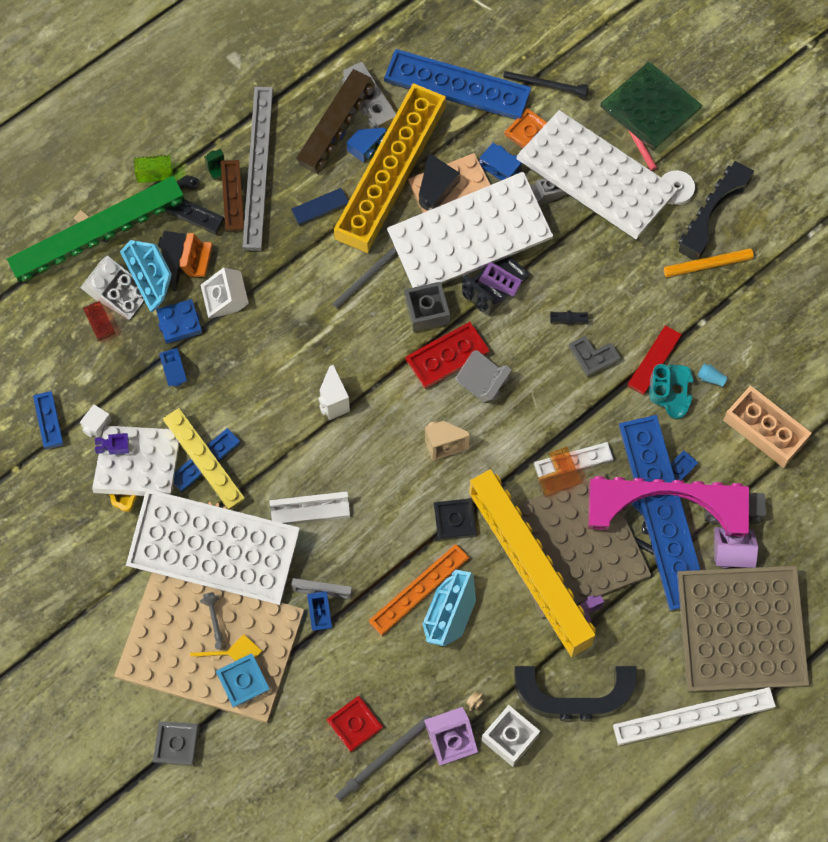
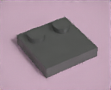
(176, 743)

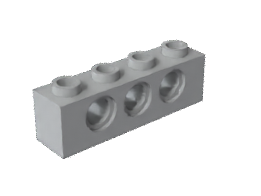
(377, 103)

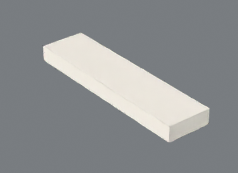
(582, 459)

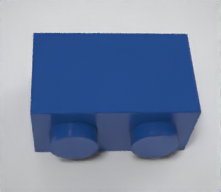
(500, 162)

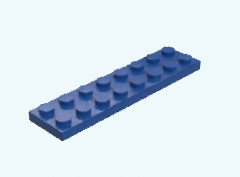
(458, 84)

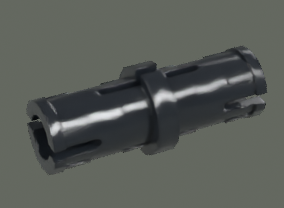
(569, 317)

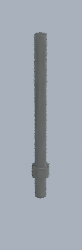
(364, 278)
(353, 784)

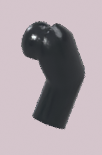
(189, 182)

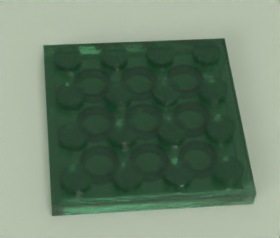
(651, 105)

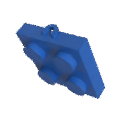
(179, 321)

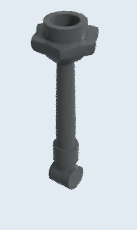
(210, 600)

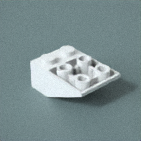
(114, 288)

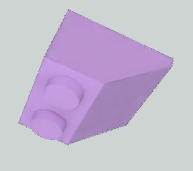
(735, 551)
(451, 736)

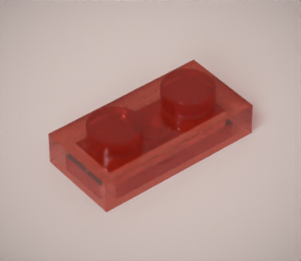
(99, 321)

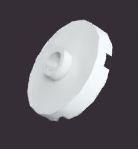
(686, 189)

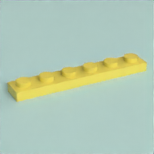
(204, 459)

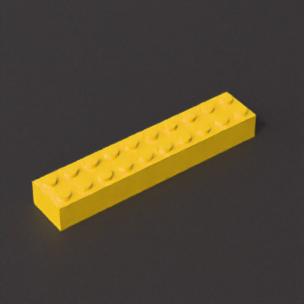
(390, 168)
(532, 563)

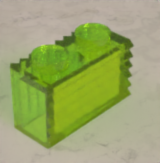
(153, 168)

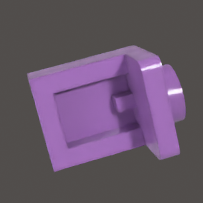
(591, 604)

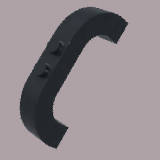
(574, 708)

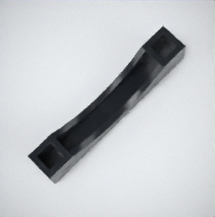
(734, 183)

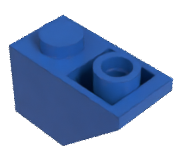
(365, 143)

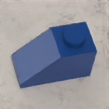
(173, 367)

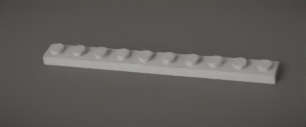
(257, 169)

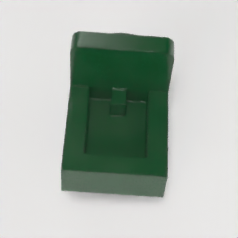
(213, 163)

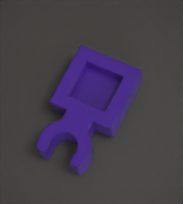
(115, 444)

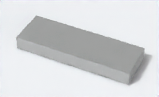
(333, 590)

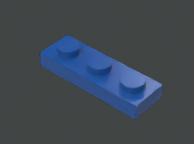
(48, 420)

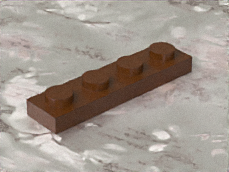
(232, 196)

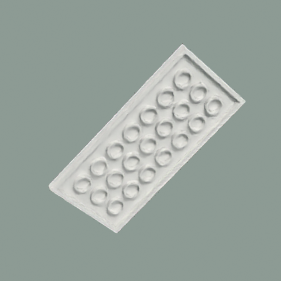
(597, 174)
(470, 232)
(213, 546)

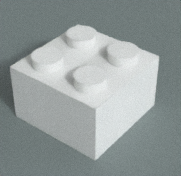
(510, 735)

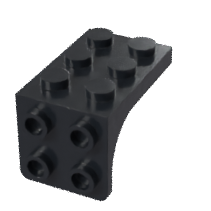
(487, 297)

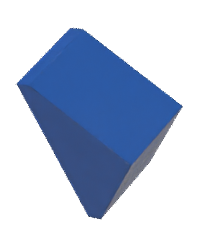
(319, 610)

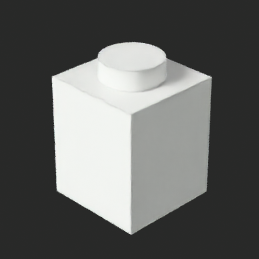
(95, 421)

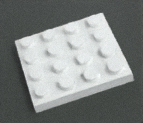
(146, 466)

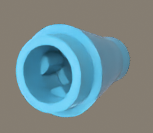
(711, 375)

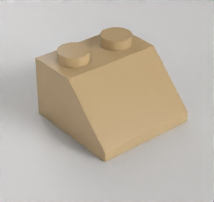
(445, 439)

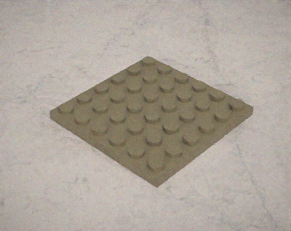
(586, 558)
(742, 628)

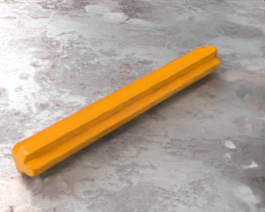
(709, 262)

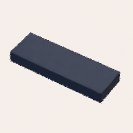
(320, 206)

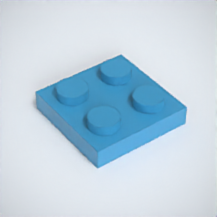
(242, 680)

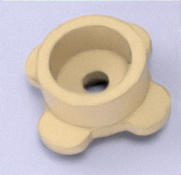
(475, 701)

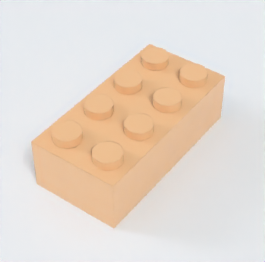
(767, 426)

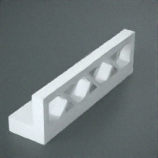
(310, 508)

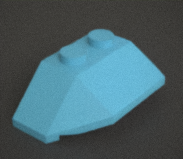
(148, 271)
(450, 609)

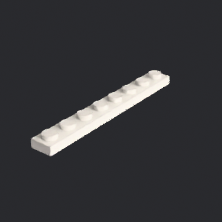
(693, 716)

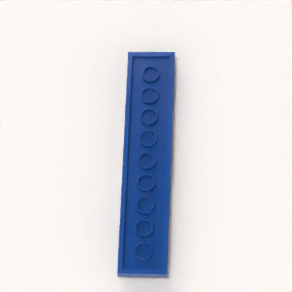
(662, 513)

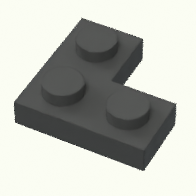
(593, 360)

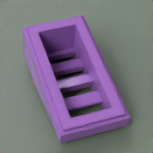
(503, 274)

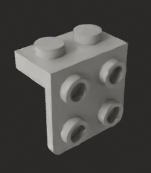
(482, 377)

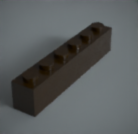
(335, 121)

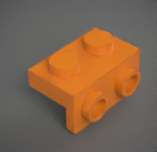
(195, 256)

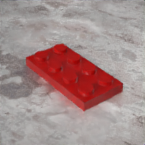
(445, 355)

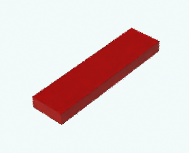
(656, 355)

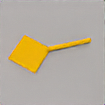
(238, 650)

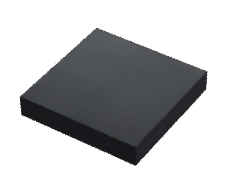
(455, 519)

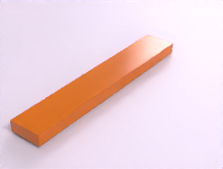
(418, 590)

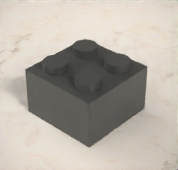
(426, 306)

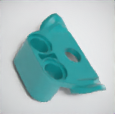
(675, 404)

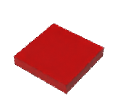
(354, 724)

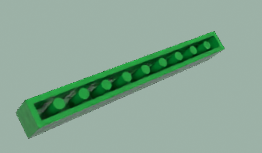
(95, 229)

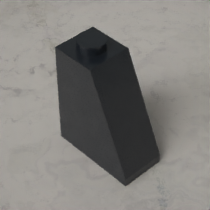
(437, 183)

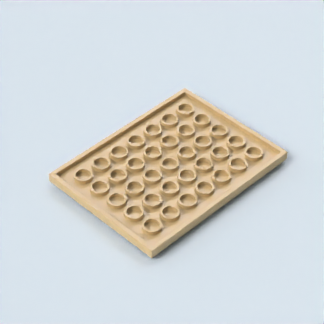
(175, 624)

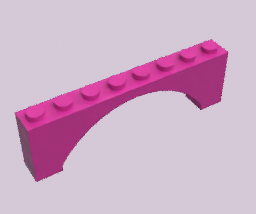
(724, 502)

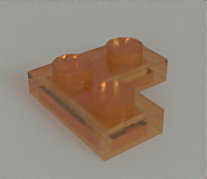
(564, 474)

